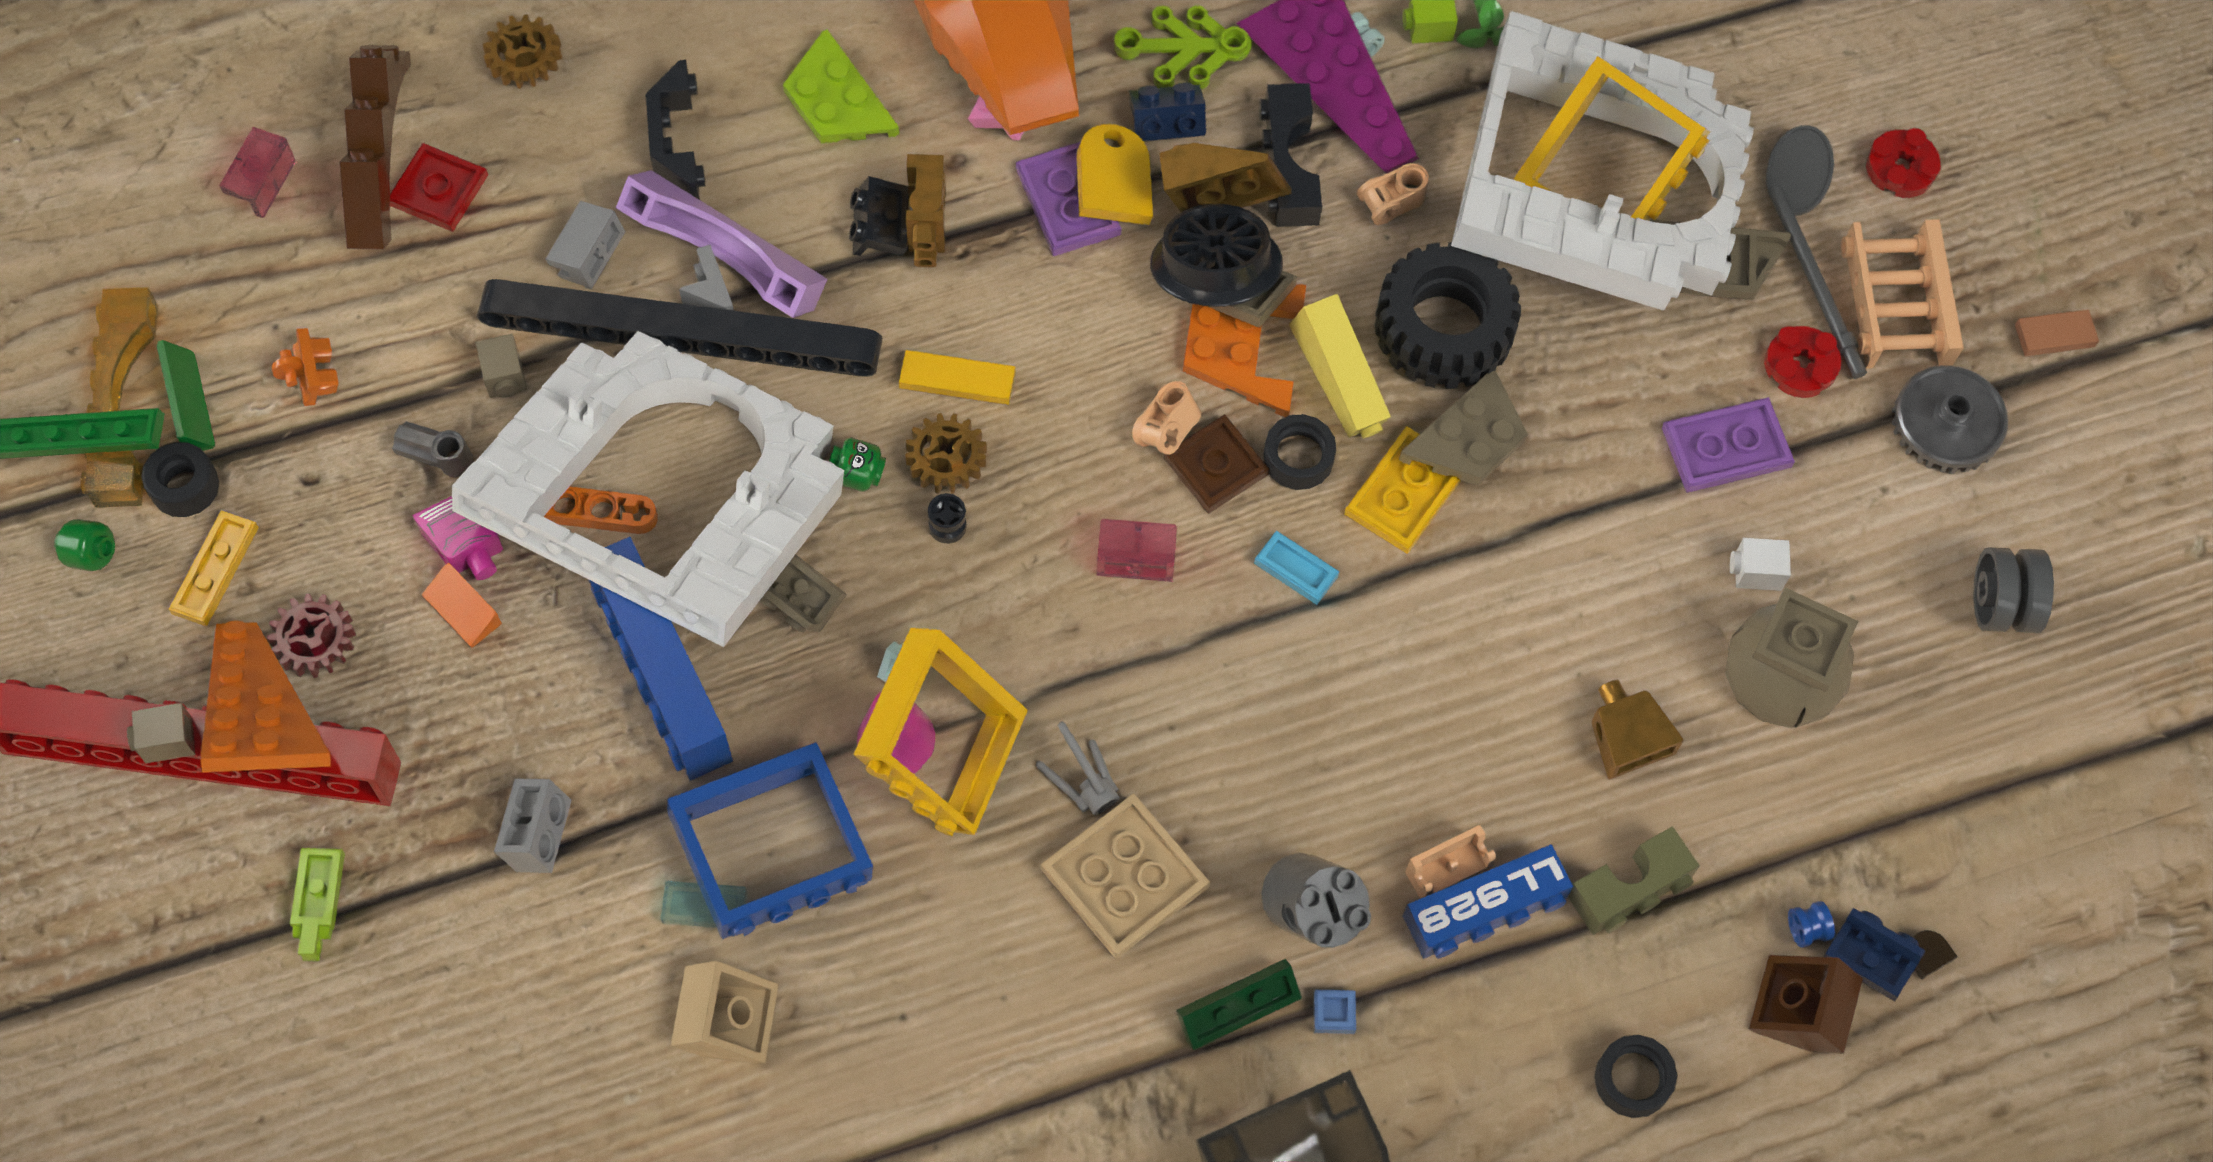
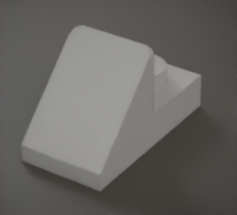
(710, 288)

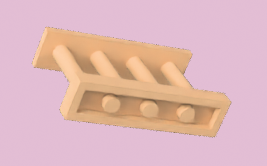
(1931, 276)

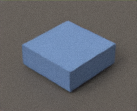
(1335, 1011)

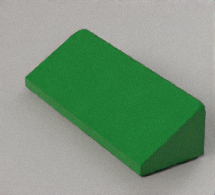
(185, 395)

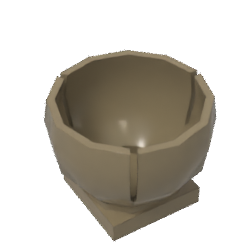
(1791, 660)

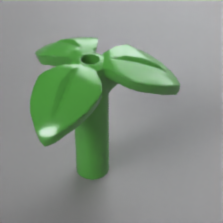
(1490, 17)

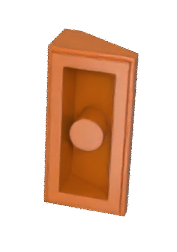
(461, 606)

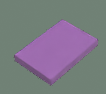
(1053, 194)
(1727, 445)

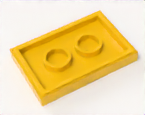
(1400, 497)

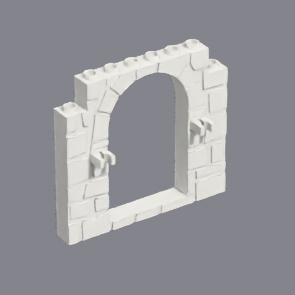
(1579, 239)
(577, 416)

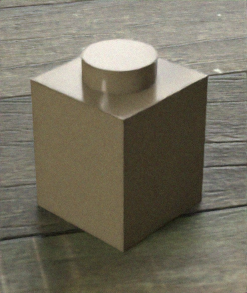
(501, 366)
(162, 733)

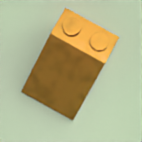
(1219, 175)

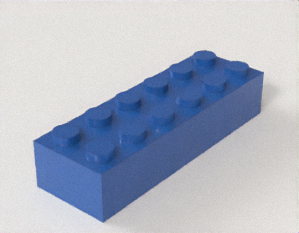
(665, 678)

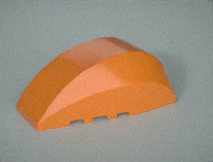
(1010, 55)

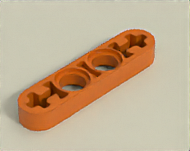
(586, 499)

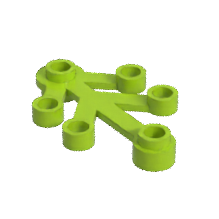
(1187, 45)

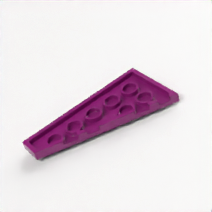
(1323, 47)

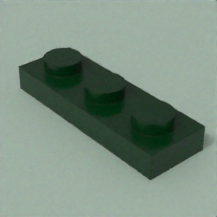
(1239, 1004)

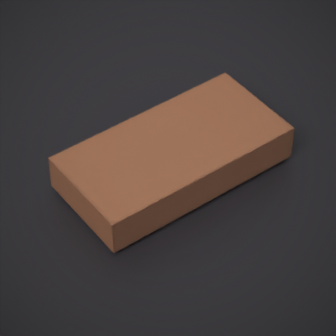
(2056, 332)

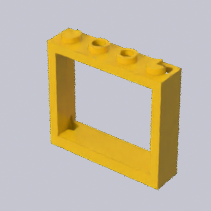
(1576, 106)
(989, 752)

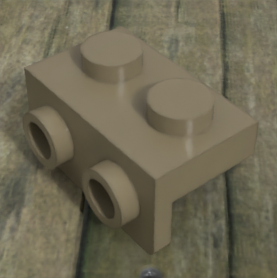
(803, 596)

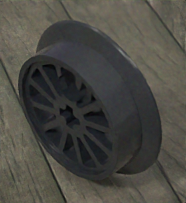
(1216, 256)

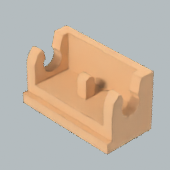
(1450, 862)

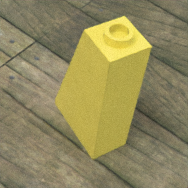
(1340, 366)

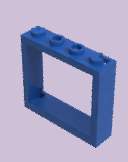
(749, 784)

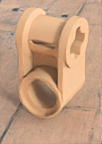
(1390, 197)
(1170, 418)

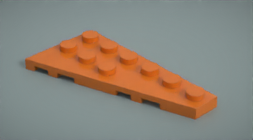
(253, 709)

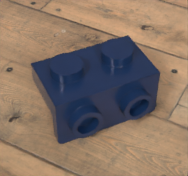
(1168, 112)
(1876, 952)

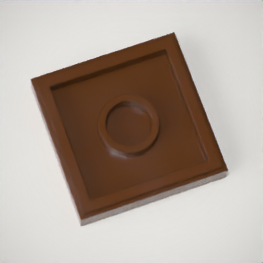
(1217, 464)

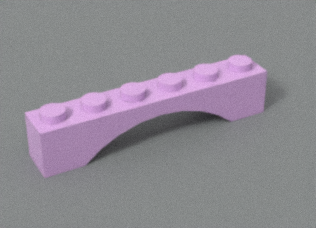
(772, 272)

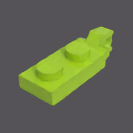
(316, 899)

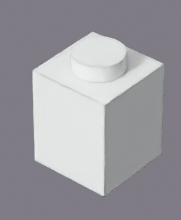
(1761, 564)

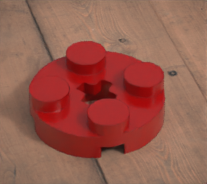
(1914, 148)
(1807, 342)

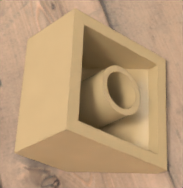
(724, 1013)

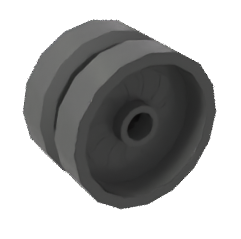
(2013, 590)

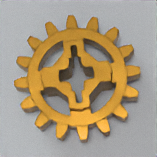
(522, 51)
(944, 458)

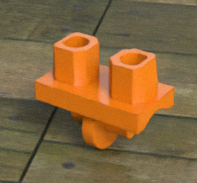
(302, 365)

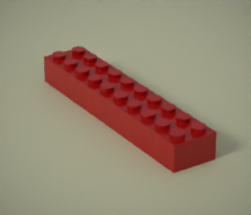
(93, 732)

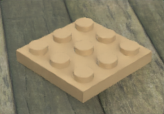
(1125, 876)

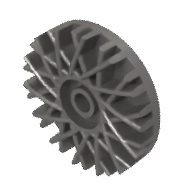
(1950, 418)

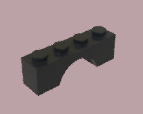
(1287, 118)

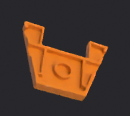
(1226, 353)

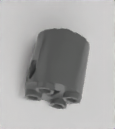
(1316, 900)

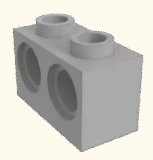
(533, 825)

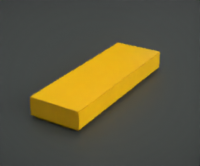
(957, 377)
(213, 568)

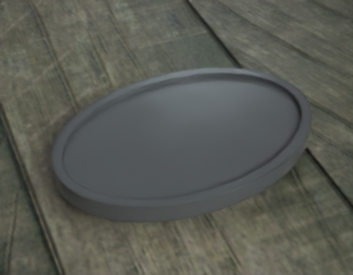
(1802, 166)

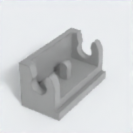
(586, 244)

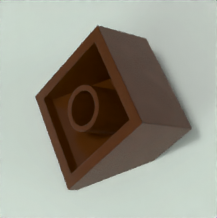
(1807, 1002)

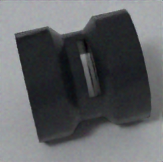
(947, 509)

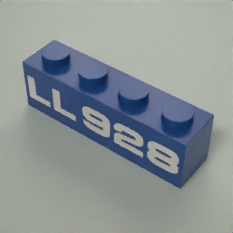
(1488, 902)

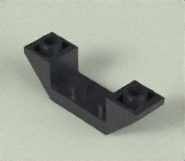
(668, 95)

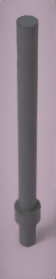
(1846, 340)

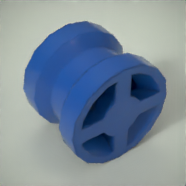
(1811, 924)

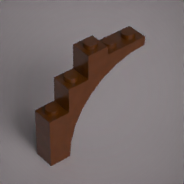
(369, 122)

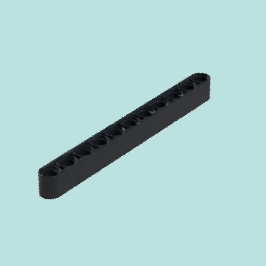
(681, 326)

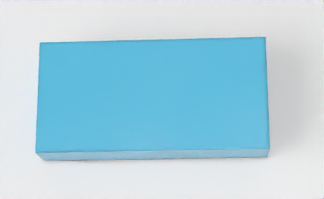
(1296, 567)

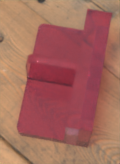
(259, 170)
(1136, 550)

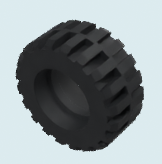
(1441, 356)

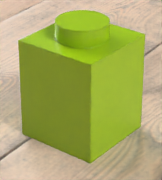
(1430, 20)

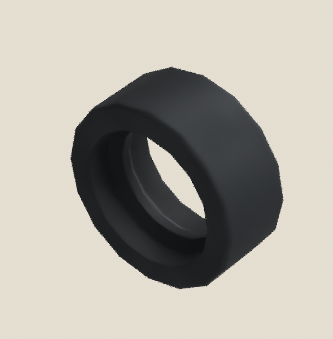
(1305, 426)
(1653, 1051)

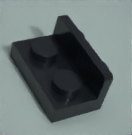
(879, 217)

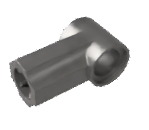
(433, 447)

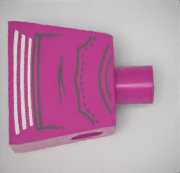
(459, 539)

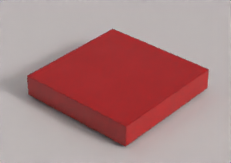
(437, 187)

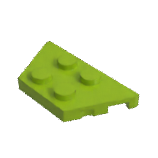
(835, 95)

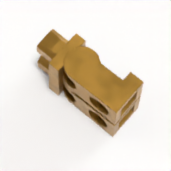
(927, 208)

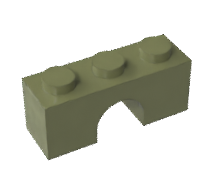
(1607, 901)

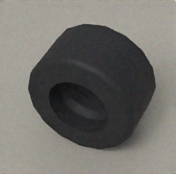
(168, 462)

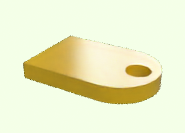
(1114, 180)

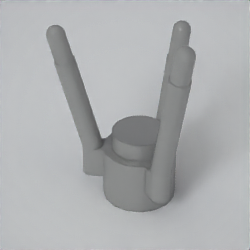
(1097, 791)

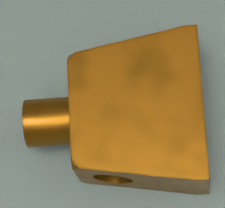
(1632, 730)

